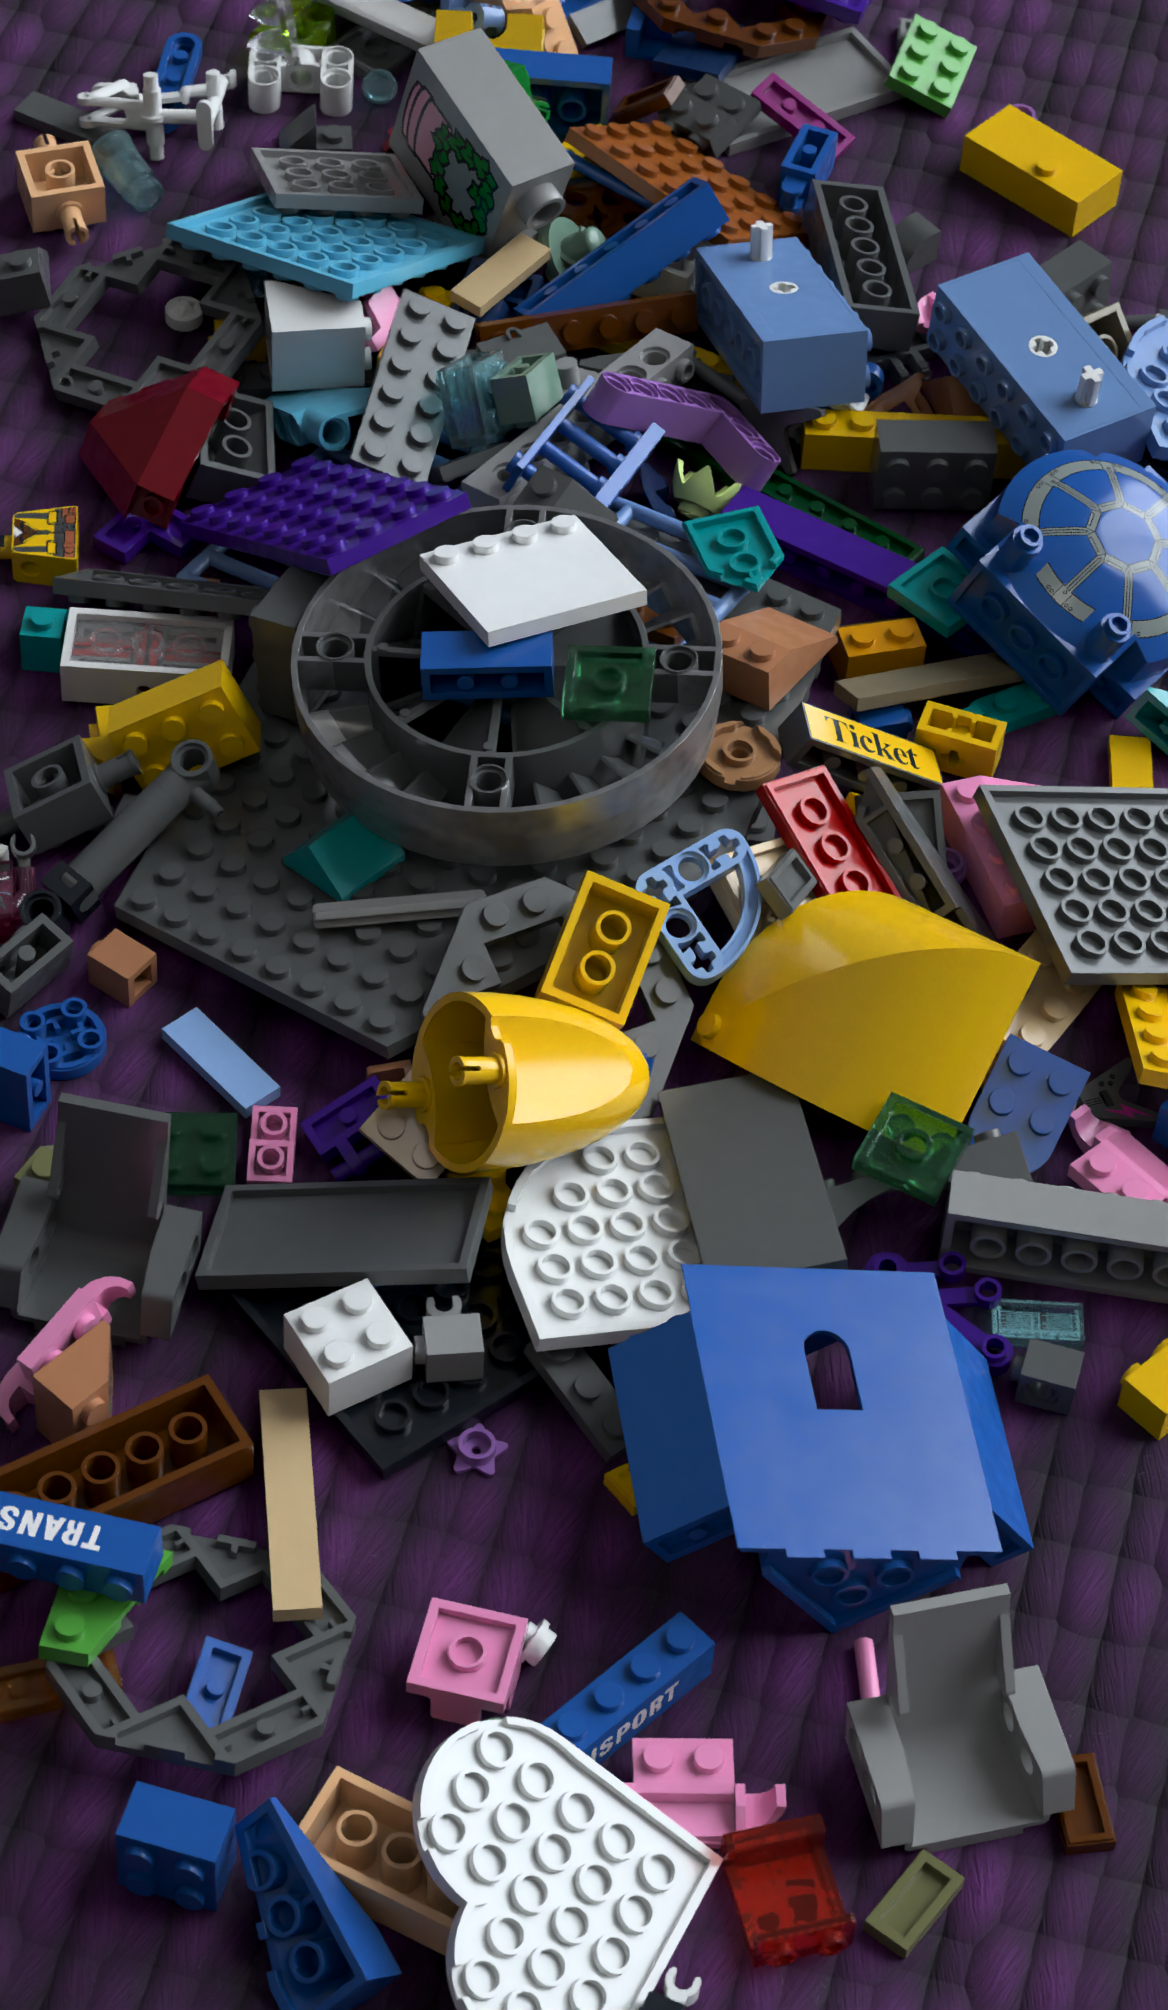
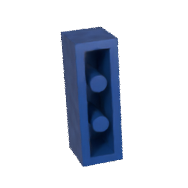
(466, 668)

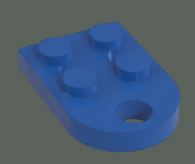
(1028, 1095)

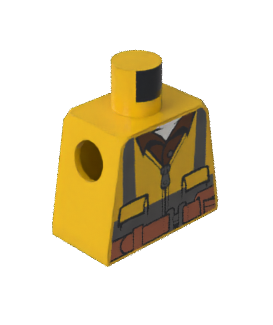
(42, 544)

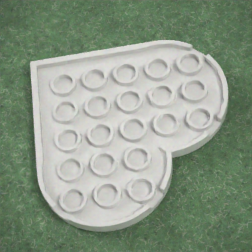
(556, 1872)

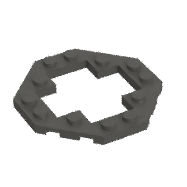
(133, 271)
(536, 905)
(174, 1728)

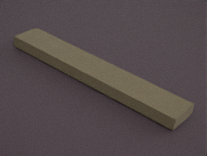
(925, 682)

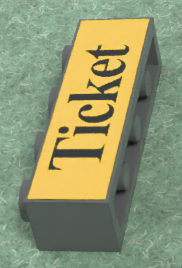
(848, 748)

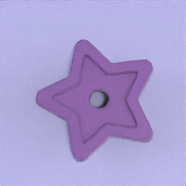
(480, 1439)

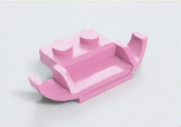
(1114, 1160)
(72, 1321)
(697, 1787)

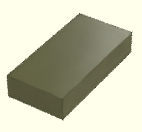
(913, 1904)

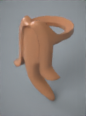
(905, 391)

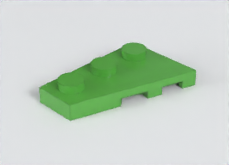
(85, 1623)

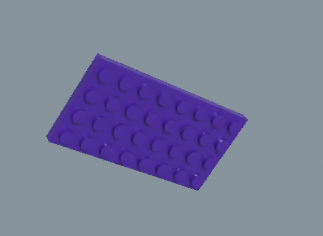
(323, 515)

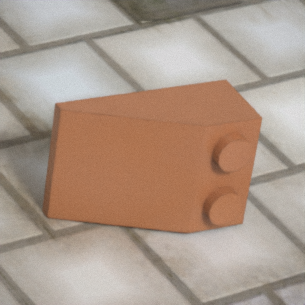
(769, 654)

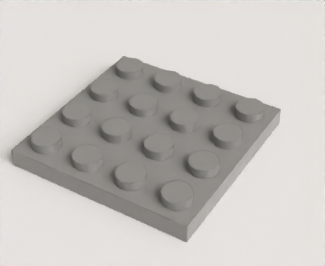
(336, 182)

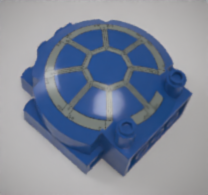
(1072, 578)

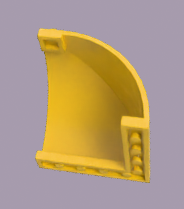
(868, 1003)

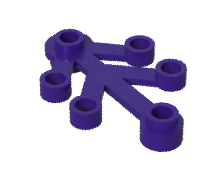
(958, 1297)

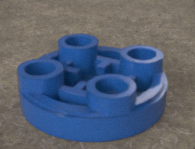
(73, 1037)

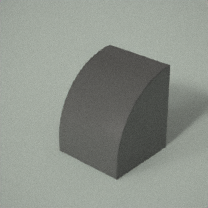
(918, 241)

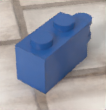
(807, 159)

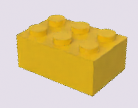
(193, 706)
(603, 949)

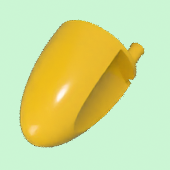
(516, 1080)

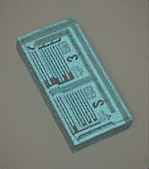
(1041, 1320)

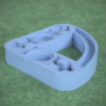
(677, 890)

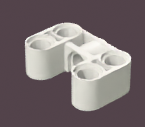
(321, 71)

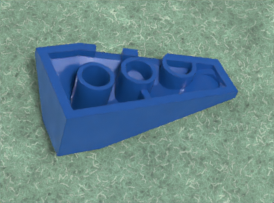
(315, 1931)

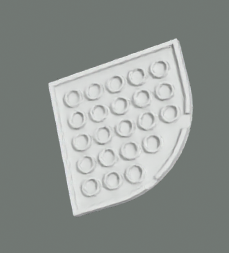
(599, 1240)

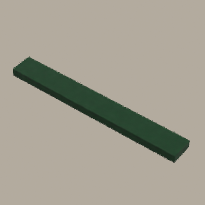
(800, 497)

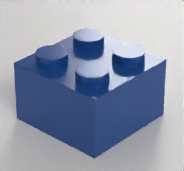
(176, 1847)

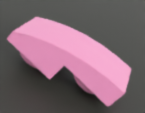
(272, 1145)

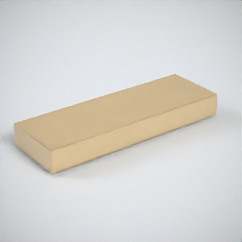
(500, 274)

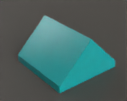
(344, 857)

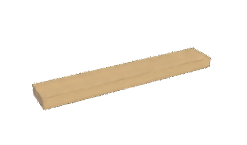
(290, 1505)

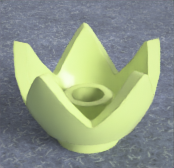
(697, 493)

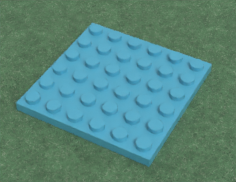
(325, 252)

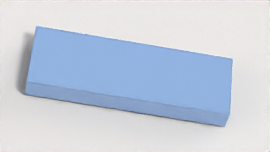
(220, 1062)

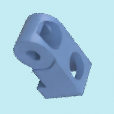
(487, 16)

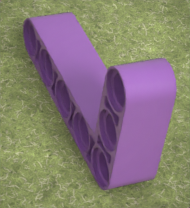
(685, 416)

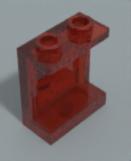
(785, 1892)

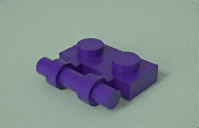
(337, 1127)

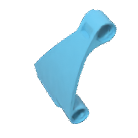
(317, 415)

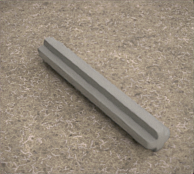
(393, 909)

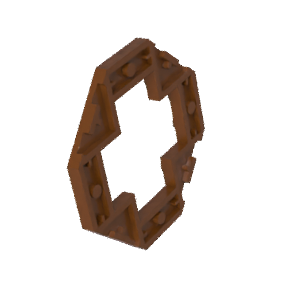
(716, 27)

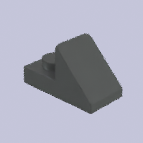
(305, 135)

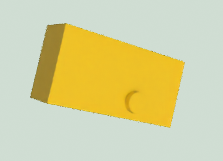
(1040, 170)

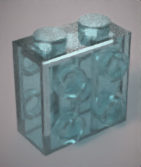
(469, 401)

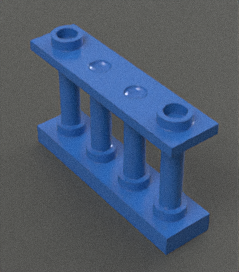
(619, 467)

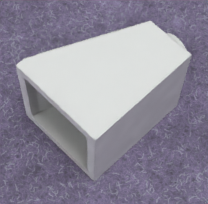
(314, 339)

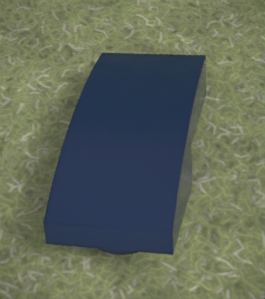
(654, 492)

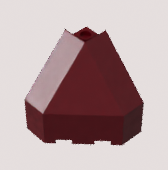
(150, 440)

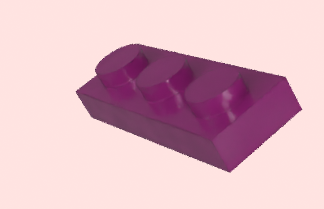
(792, 110)

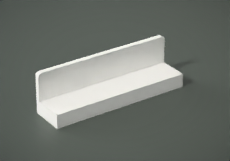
(388, 19)

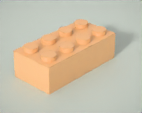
(374, 1853)

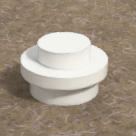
(537, 1642)

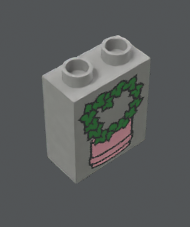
(479, 143)

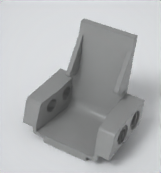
(961, 1736)

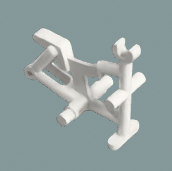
(146, 113)

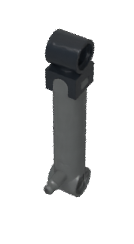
(76, 886)

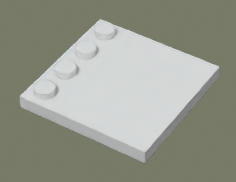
(532, 580)

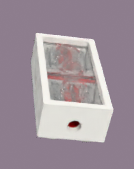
(128, 652)

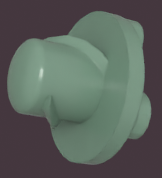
(567, 244)

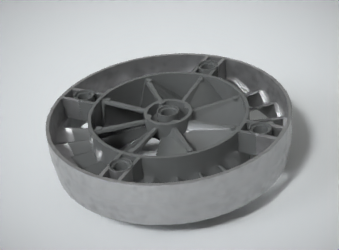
(459, 799)

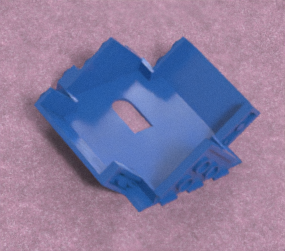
(833, 1500)

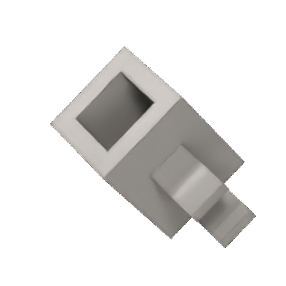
(450, 1344)

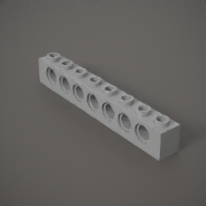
(655, 358)

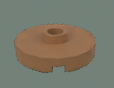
(741, 757)

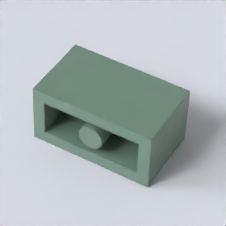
(526, 389)

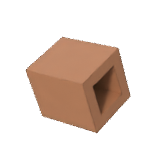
(122, 967)

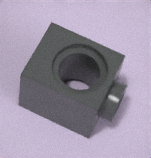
(1047, 1376)

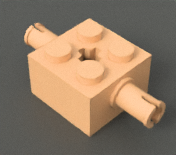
(61, 187)

